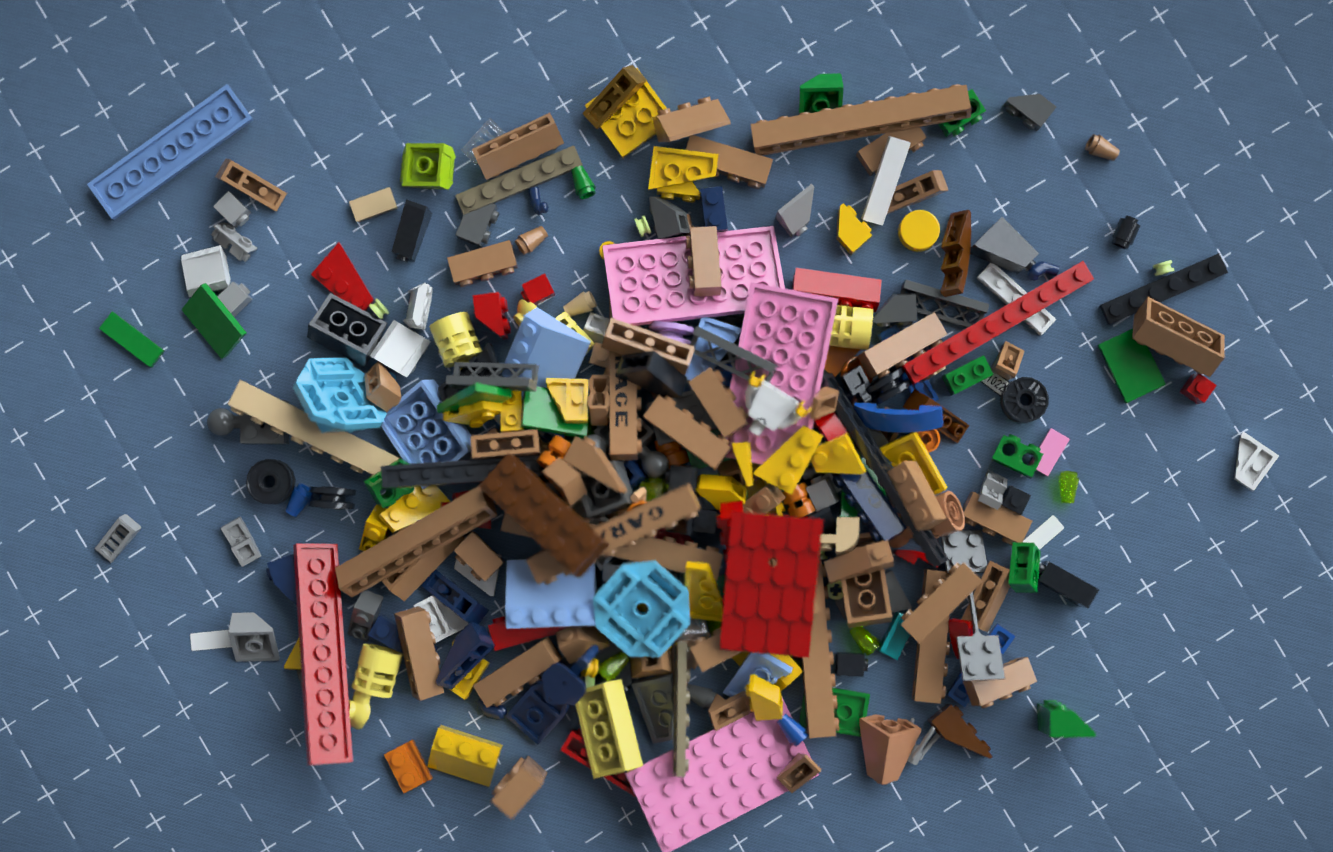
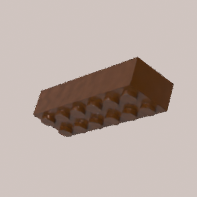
(544, 515)

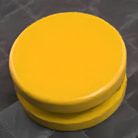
(918, 230)

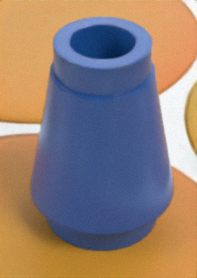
(299, 499)
(792, 730)

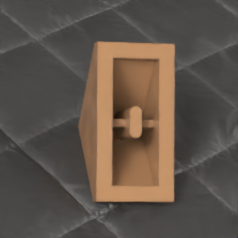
(1008, 361)
(565, 481)
(798, 772)

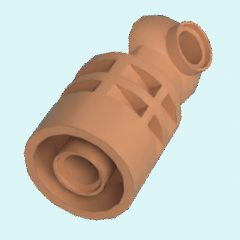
(954, 523)

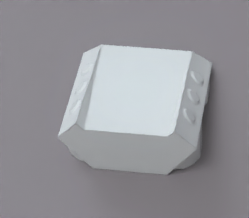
(207, 267)
(419, 306)
(400, 348)

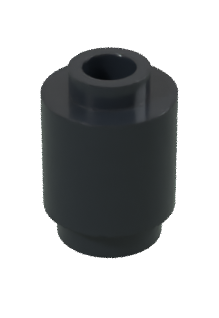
(1125, 232)

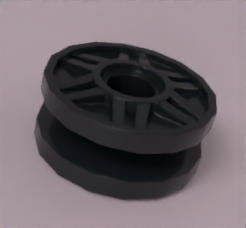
(888, 385)
(1037, 398)
(257, 481)
(332, 498)

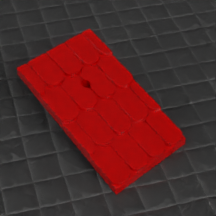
(768, 605)

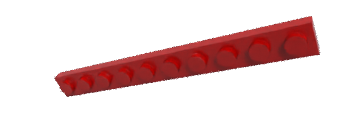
(997, 322)

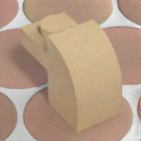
(845, 538)

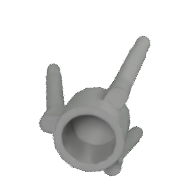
(919, 750)

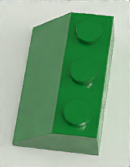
(1059, 721)

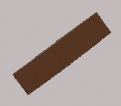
(957, 253)

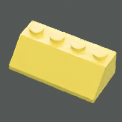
(608, 729)

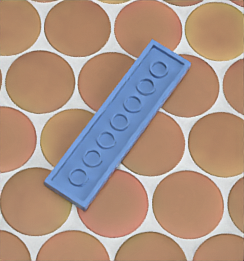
(170, 152)

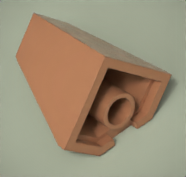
(887, 746)

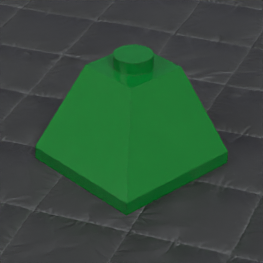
(821, 93)

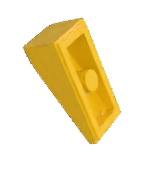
(744, 458)

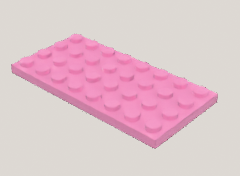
(652, 276)
(794, 334)
(726, 778)

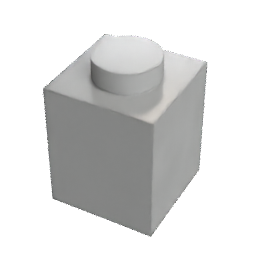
(232, 210)
(235, 297)
(822, 492)

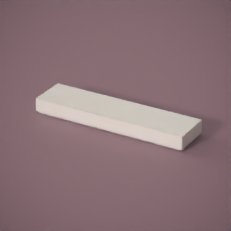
(885, 180)
(1008, 291)

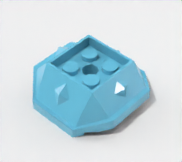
(336, 396)
(637, 631)

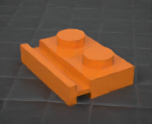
(408, 766)

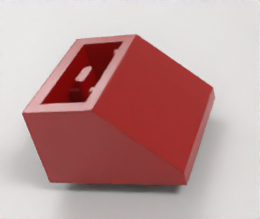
(491, 311)

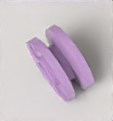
(672, 330)

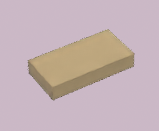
(373, 204)

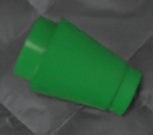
(582, 183)

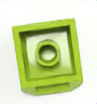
(427, 166)

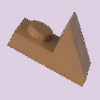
(725, 712)

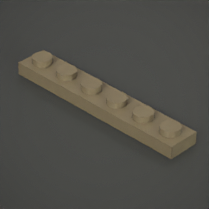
(519, 180)
(681, 699)

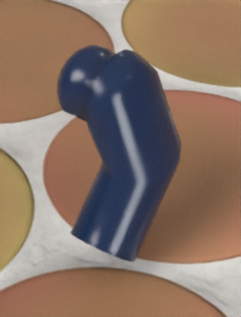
(535, 201)
(1040, 268)
(492, 712)

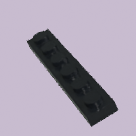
(1164, 288)

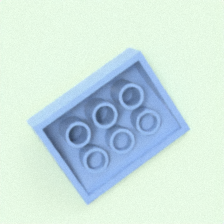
(549, 345)
(420, 431)
(559, 603)

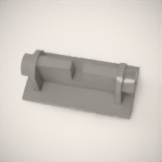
(226, 235)

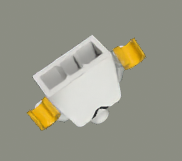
(771, 406)

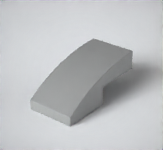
(992, 489)
(241, 541)

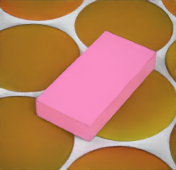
(1051, 447)

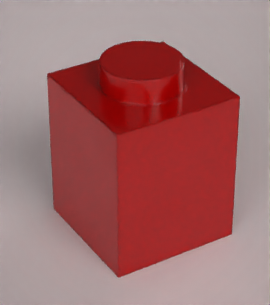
(537, 290)
(1198, 388)

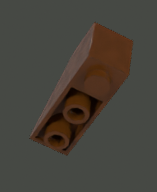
(952, 425)
(952, 727)

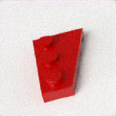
(342, 279)

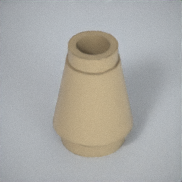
(581, 304)

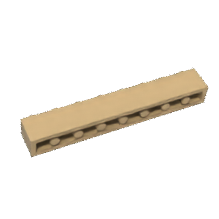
(292, 420)

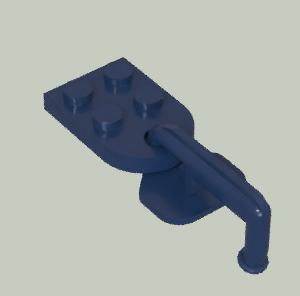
(550, 698)

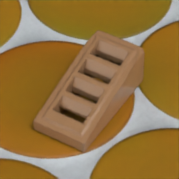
(824, 402)

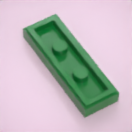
(132, 339)

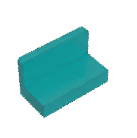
(894, 638)

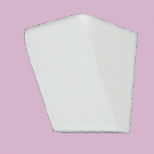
(596, 327)

